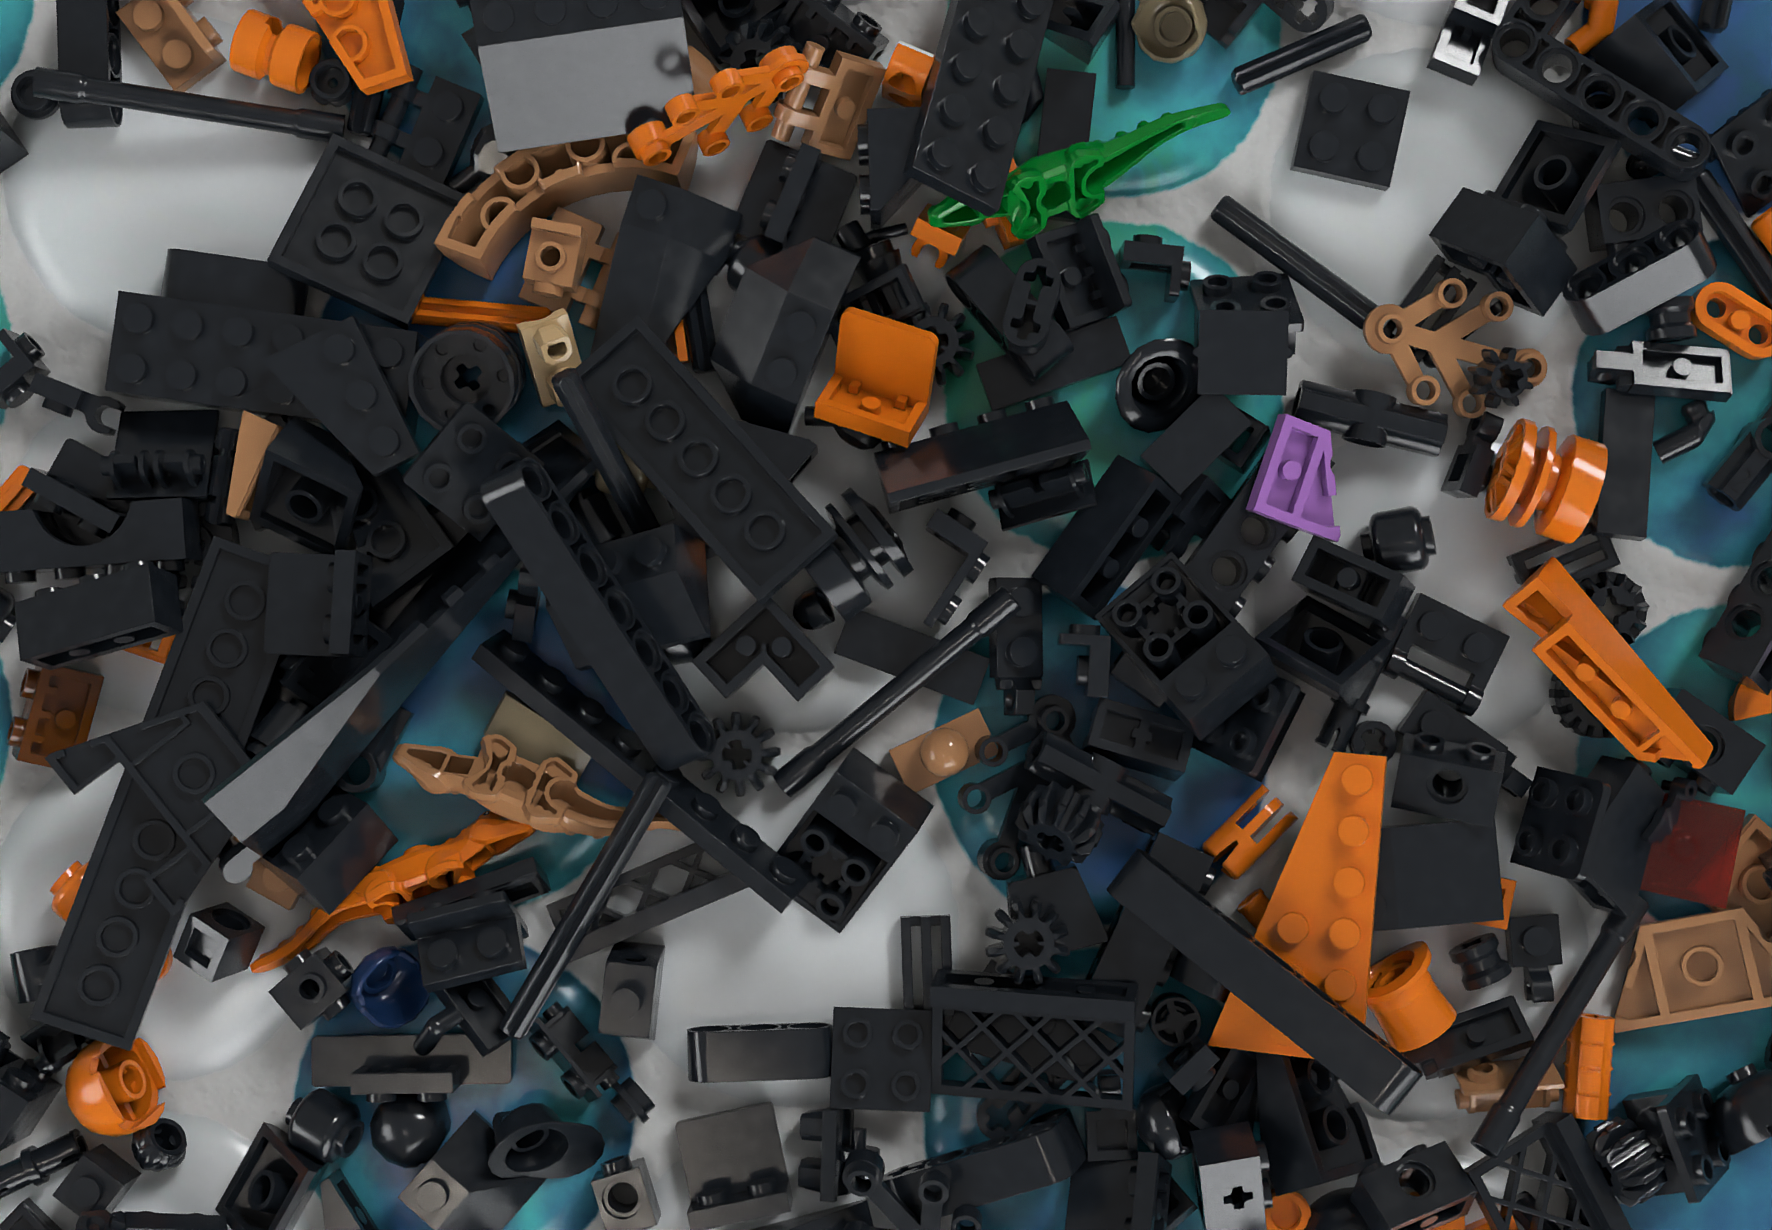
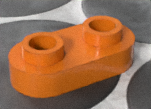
(1735, 319)

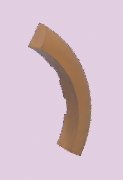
(539, 180)

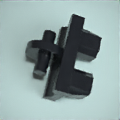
(838, 1140)

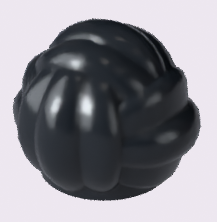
(159, 1145)

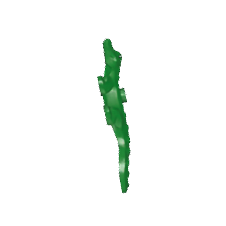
(1073, 175)

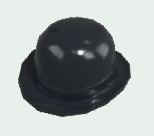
(1157, 384)

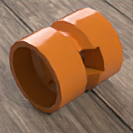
(267, 48)

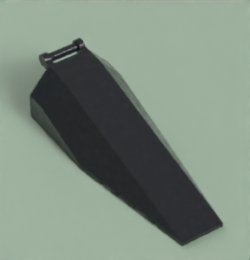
(299, 768)

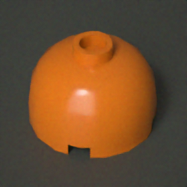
(115, 1088)

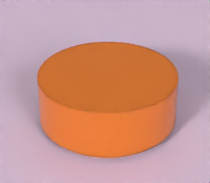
(1288, 1212)

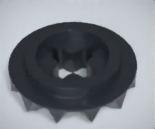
(1623, 593)

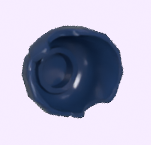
(389, 987)

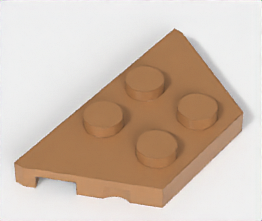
(1695, 970)

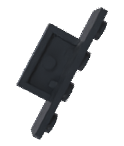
(389, 1065)

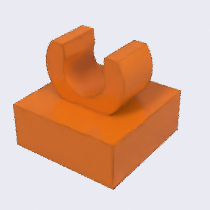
(945, 239)

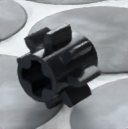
(1489, 371)

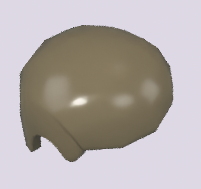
(1170, 28)

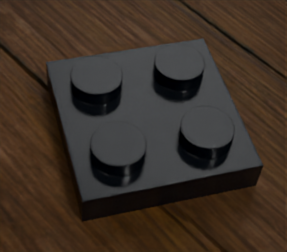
(1350, 130)

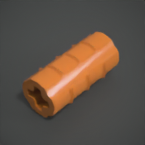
(1589, 1067)

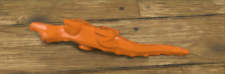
(406, 878)

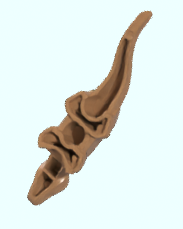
(514, 787)

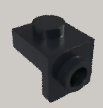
(1150, 255)
(20, 370)

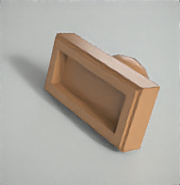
(942, 751)

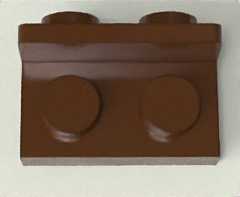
(55, 712)

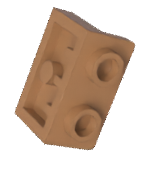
(174, 39)

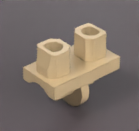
(549, 350)

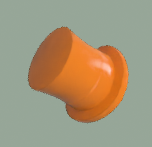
(1407, 999)

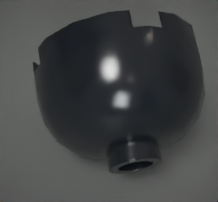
(1744, 1109)

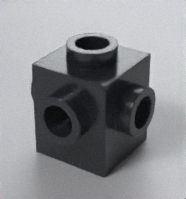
(301, 996)

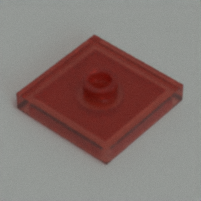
(1697, 856)

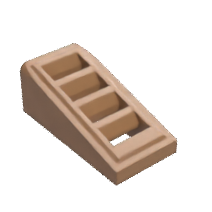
(253, 439)

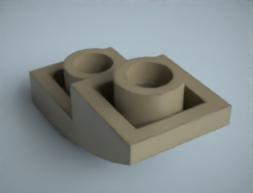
(533, 735)

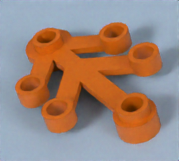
(732, 89)

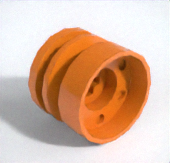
(1553, 483)

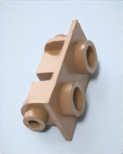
(1486, 1082)

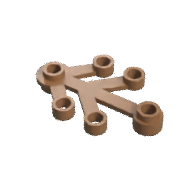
(1443, 344)

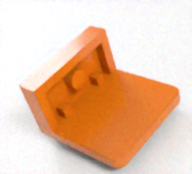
(880, 377)

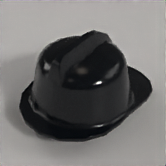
(540, 1145)

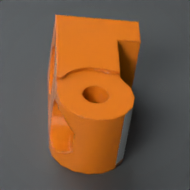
(907, 75)

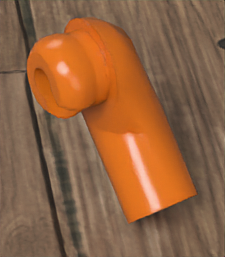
(1599, 25)

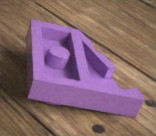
(1297, 479)

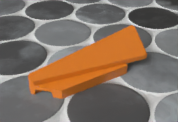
(1604, 669)

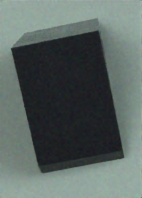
(1081, 25)

